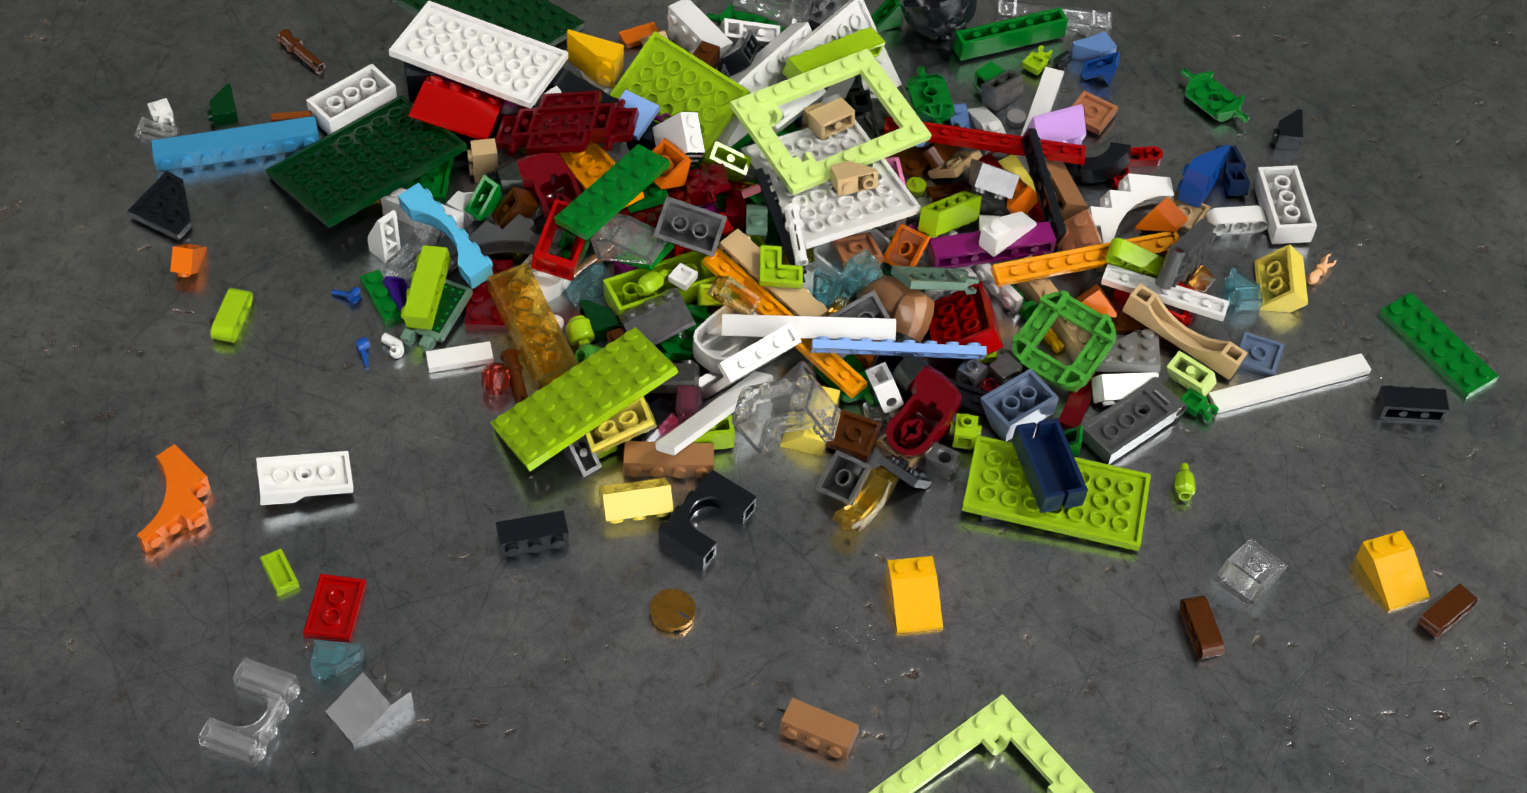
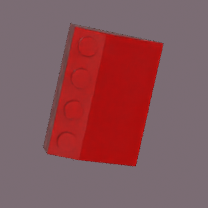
(457, 108)
(966, 319)

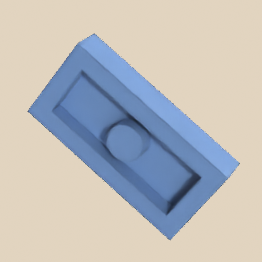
(960, 116)

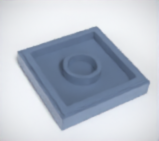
(1262, 354)

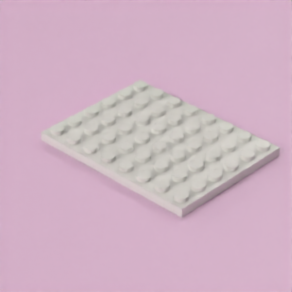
(822, 211)

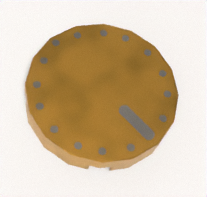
(672, 610)

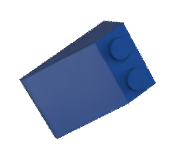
(1201, 176)

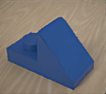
(1100, 66)

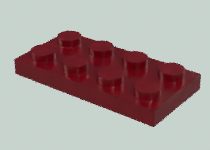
(481, 309)

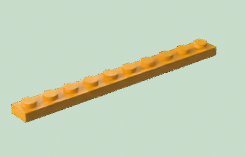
(1073, 260)
(829, 363)

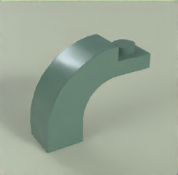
(756, 220)

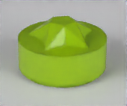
(916, 186)

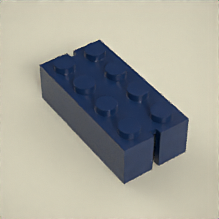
(1049, 465)

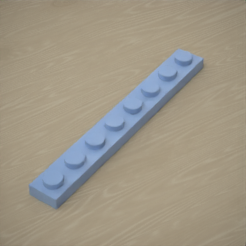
(888, 347)

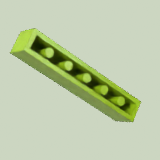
(834, 51)

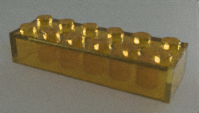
(531, 324)

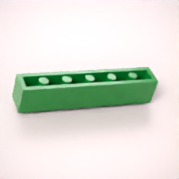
(1010, 34)

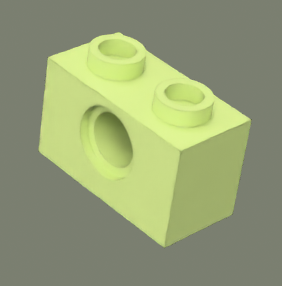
(1191, 374)

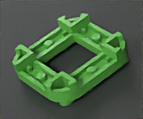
(1080, 372)

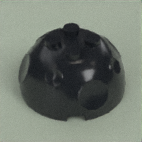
(938, 17)

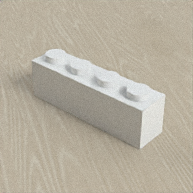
(392, 202)

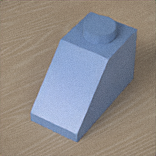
(1093, 47)

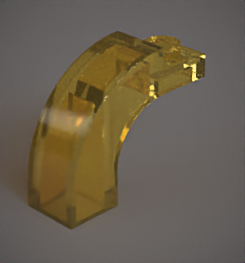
(869, 500)

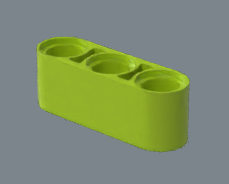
(1133, 258)
(231, 315)

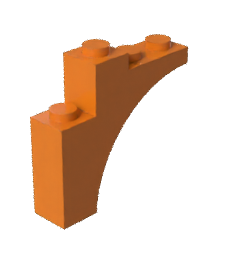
(181, 502)

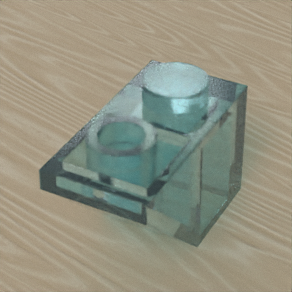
(860, 272)
(1243, 293)

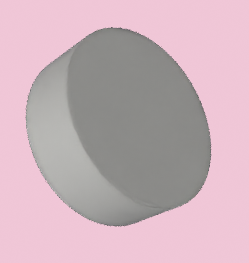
(1016, 118)

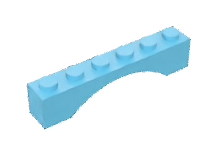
(422, 208)

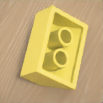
(1282, 280)
(622, 427)
(806, 439)
(636, 500)

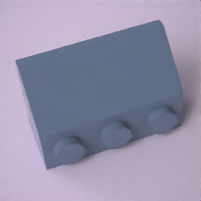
(1018, 402)

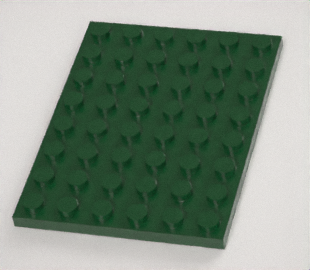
(530, 18)
(364, 161)

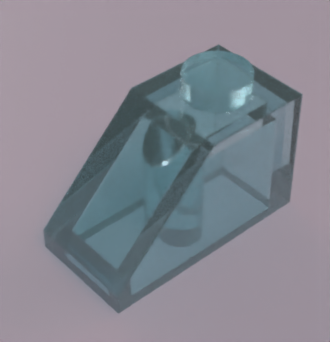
(588, 284)
(826, 288)
(335, 658)

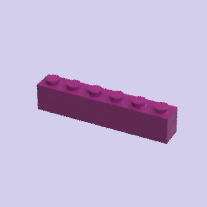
(964, 249)

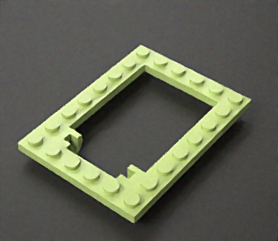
(799, 175)
(994, 721)

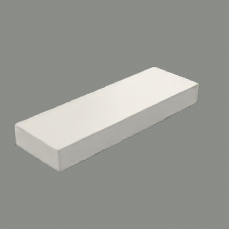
(459, 357)

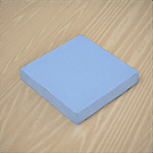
(646, 109)

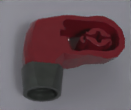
(544, 175)
(930, 408)

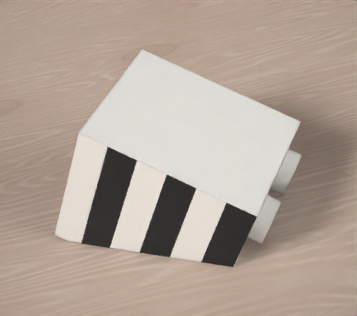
(684, 133)

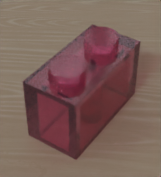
(689, 401)

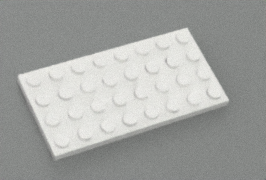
(479, 54)

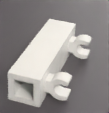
(794, 109)

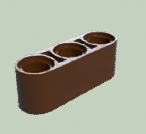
(937, 154)
(1447, 611)
(1202, 627)

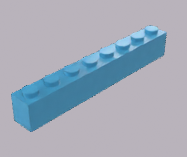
(234, 143)

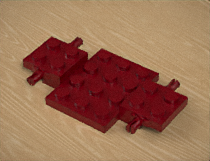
(567, 123)
(699, 189)

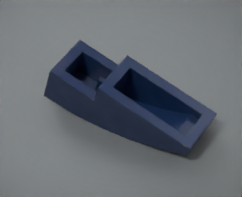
(1233, 173)

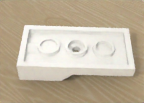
(282, 478)

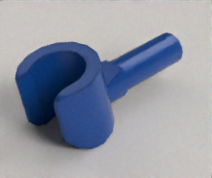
(352, 296)
(361, 345)

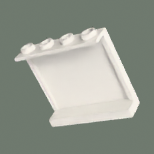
(749, 360)

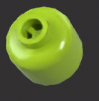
(579, 331)

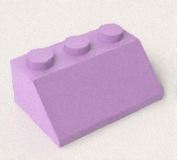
(1061, 125)

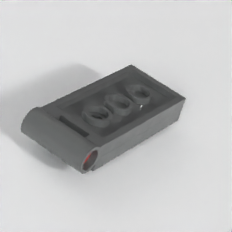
(1186, 255)
(1132, 420)

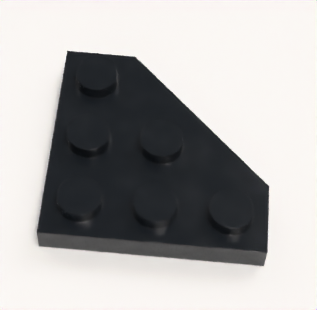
(164, 207)

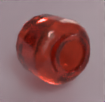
(495, 378)

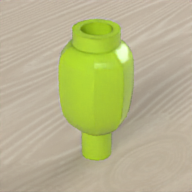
(651, 282)
(1184, 483)

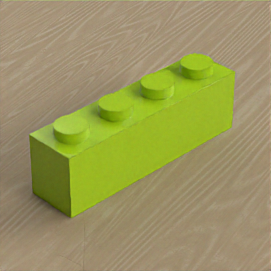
(949, 213)
(426, 287)

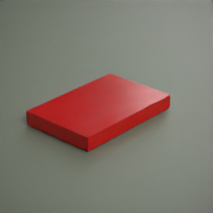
(334, 608)

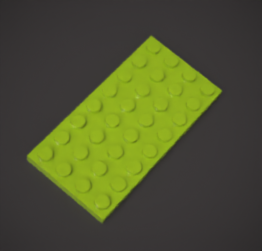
(583, 398)
(1110, 513)

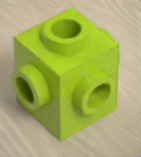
(965, 431)

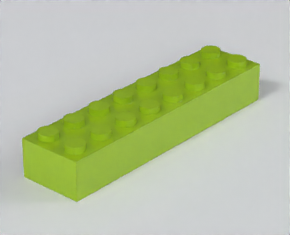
(620, 289)

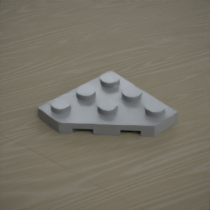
(1134, 353)

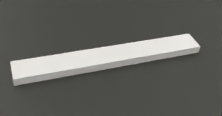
(1043, 100)
(809, 327)
(1289, 383)
(708, 416)

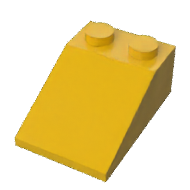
(596, 58)
(1393, 570)
(914, 594)

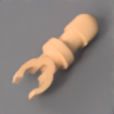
(1320, 269)

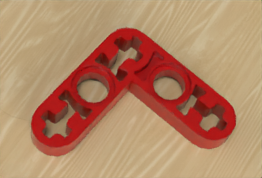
(1147, 157)

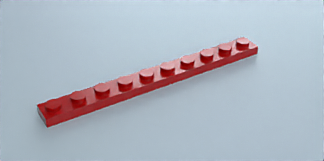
(996, 142)

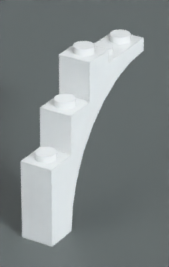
(1133, 192)

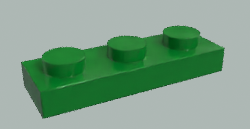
(380, 297)

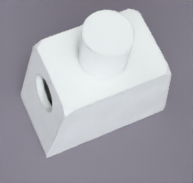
(885, 389)

